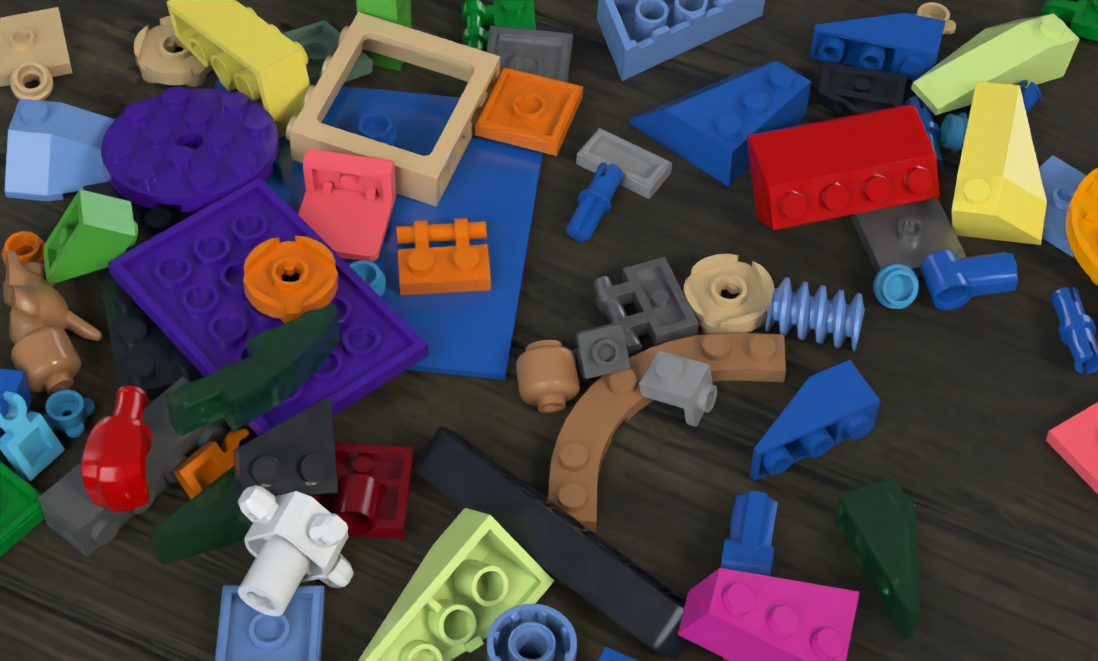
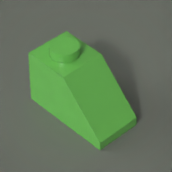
(89, 236)

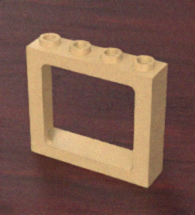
(415, 175)

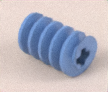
(816, 313)

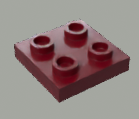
(372, 489)

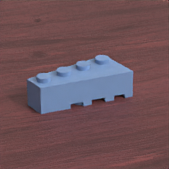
(656, 30)

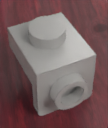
(681, 384)

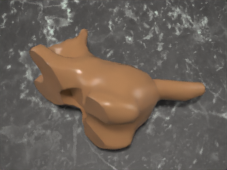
(37, 301)

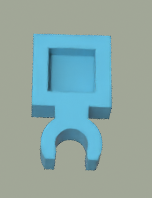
(27, 439)

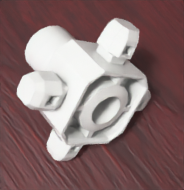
(292, 545)

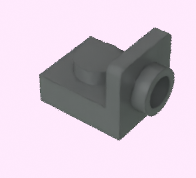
(601, 351)

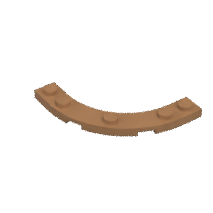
(618, 398)

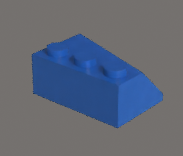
(714, 121)

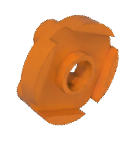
(290, 299)

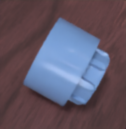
(531, 632)

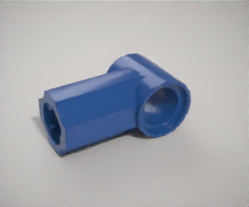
(957, 279)
(751, 534)

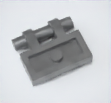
(659, 303)

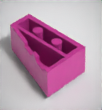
(768, 618)

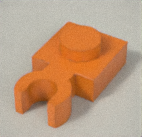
(208, 463)

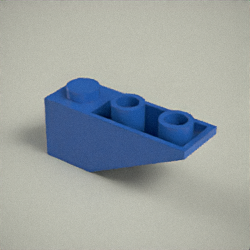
(886, 43)
(821, 415)

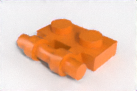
(443, 268)

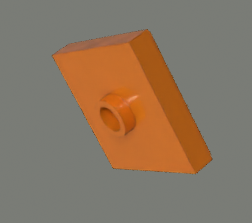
(529, 111)

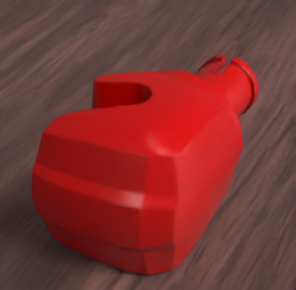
(117, 455)

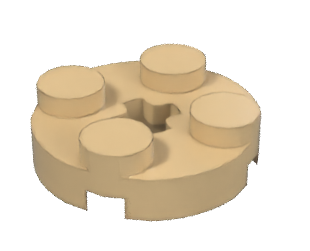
(158, 63)
(725, 315)

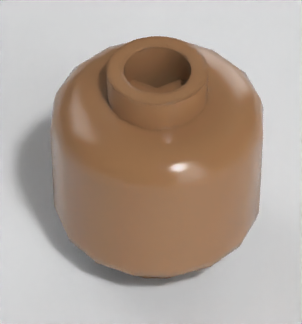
(46, 358)
(547, 375)

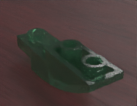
(275, 369)

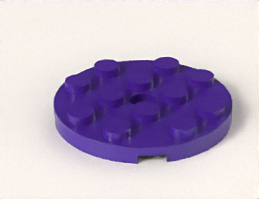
(151, 166)

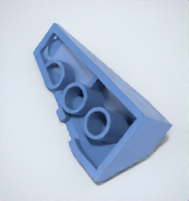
(53, 150)

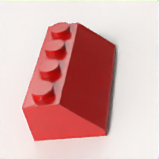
(842, 167)

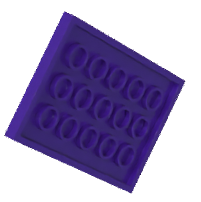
(196, 295)

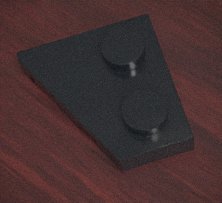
(858, 90)
(291, 456)

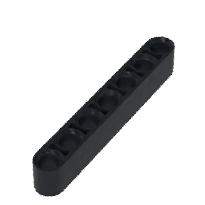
(557, 541)

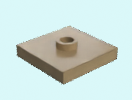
(33, 38)

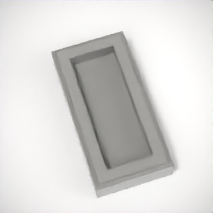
(641, 169)

